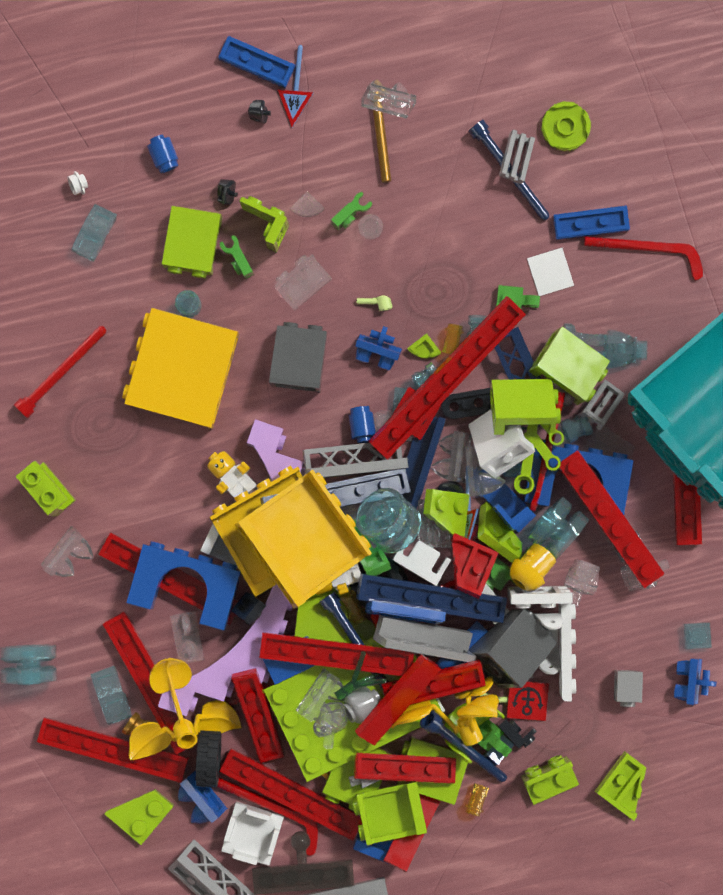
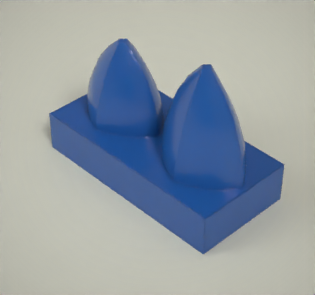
(208, 804)

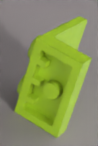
(277, 224)
(549, 779)

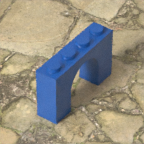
(612, 471)
(157, 562)

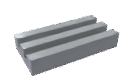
(522, 139)
(593, 417)

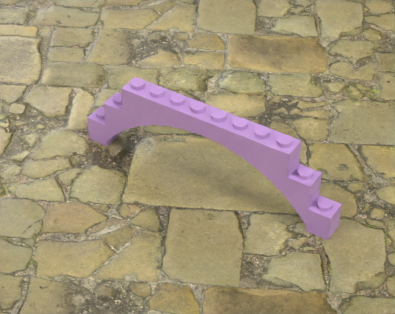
(216, 679)

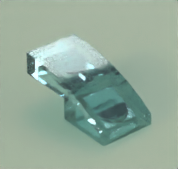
(93, 232)
(111, 695)

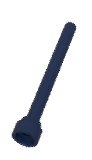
(481, 133)
(332, 605)
(433, 724)

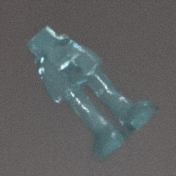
(617, 346)

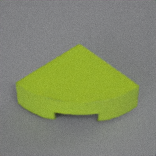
(424, 348)

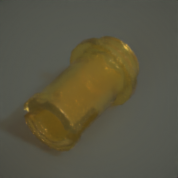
(452, 338)
(356, 612)
(477, 800)

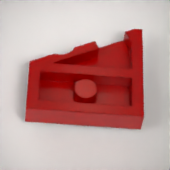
(471, 565)

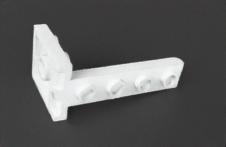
(548, 598)

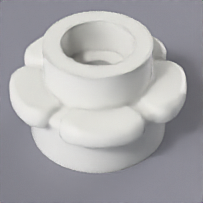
(77, 183)

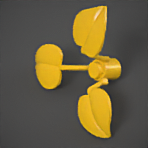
(214, 716)
(467, 726)

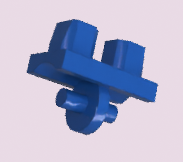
(388, 352)
(690, 692)

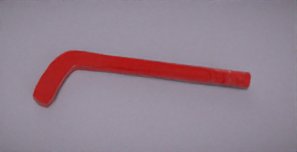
(677, 248)
(561, 396)
(311, 825)

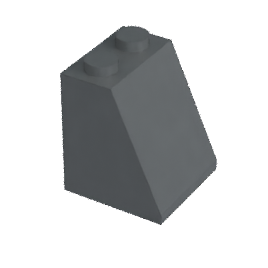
(298, 357)
(513, 649)

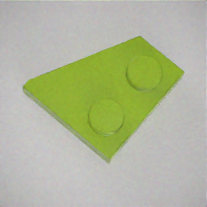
(447, 510)
(497, 535)
(623, 785)
(141, 814)

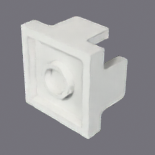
(422, 561)
(252, 834)

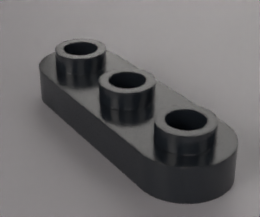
(466, 404)

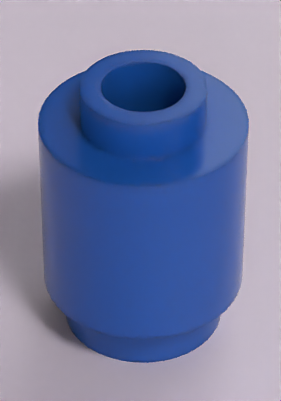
(163, 153)
(361, 424)

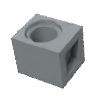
(628, 687)

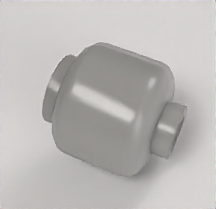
(360, 704)

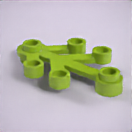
(532, 436)

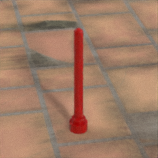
(27, 404)

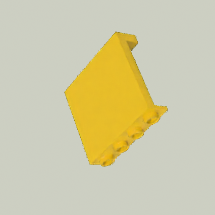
(181, 367)
(226, 518)
(304, 538)

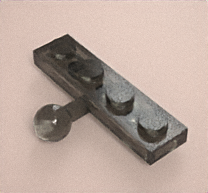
(303, 874)

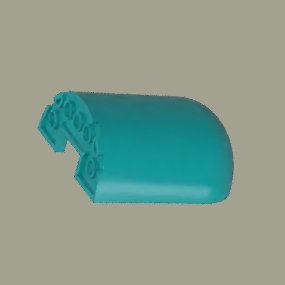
(684, 411)

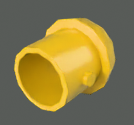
(532, 568)

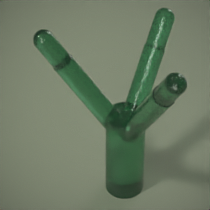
(355, 684)

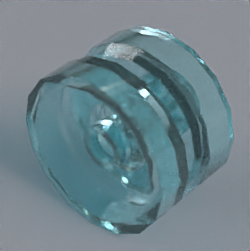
(388, 520)
(554, 525)
(29, 667)

